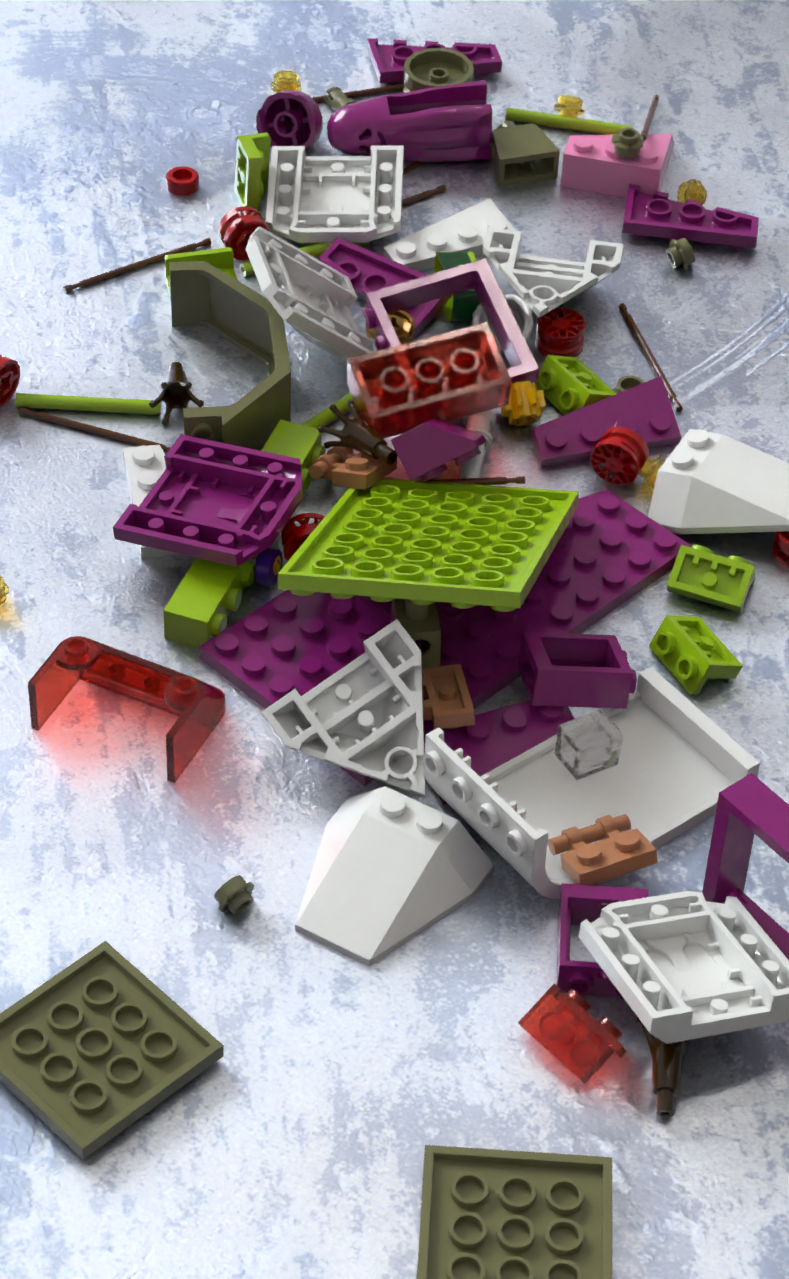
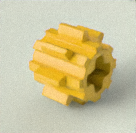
(525, 404)

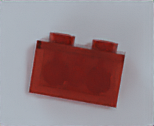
(570, 1033)

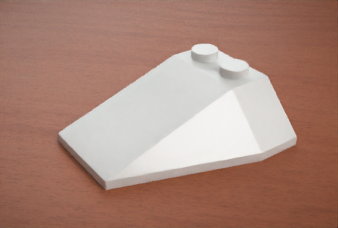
(720, 488)
(387, 874)

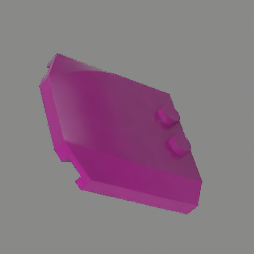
(215, 502)

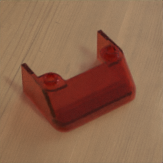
(192, 700)

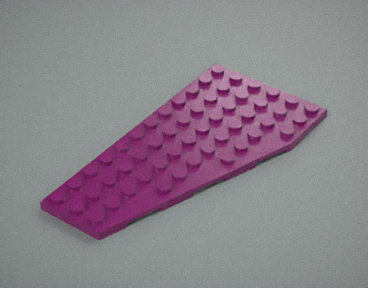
(595, 567)

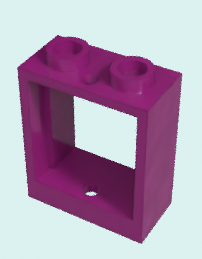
(575, 670)
(576, 905)

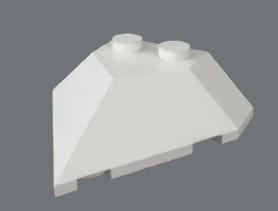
(548, 281)
(364, 713)

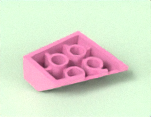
(595, 167)

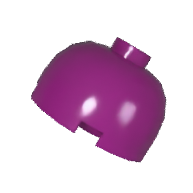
(290, 119)

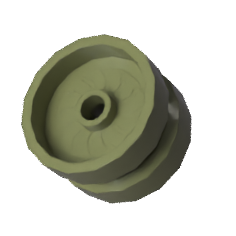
(436, 68)

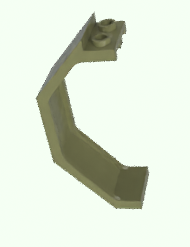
(248, 320)

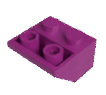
(432, 445)

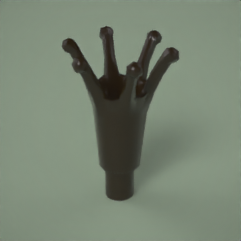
(175, 392)
(358, 436)
(666, 1071)

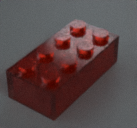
(429, 379)

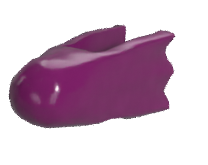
(431, 123)

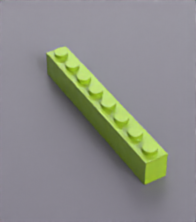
(215, 589)

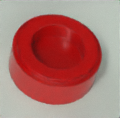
(182, 181)

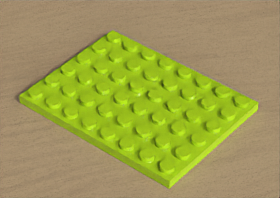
(432, 543)

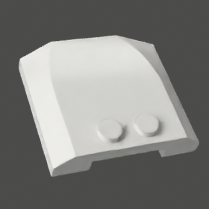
(335, 195)
(308, 295)
(690, 964)

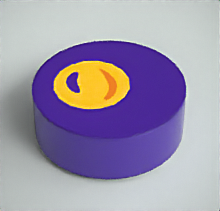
(268, 566)

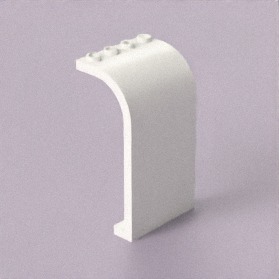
(664, 782)

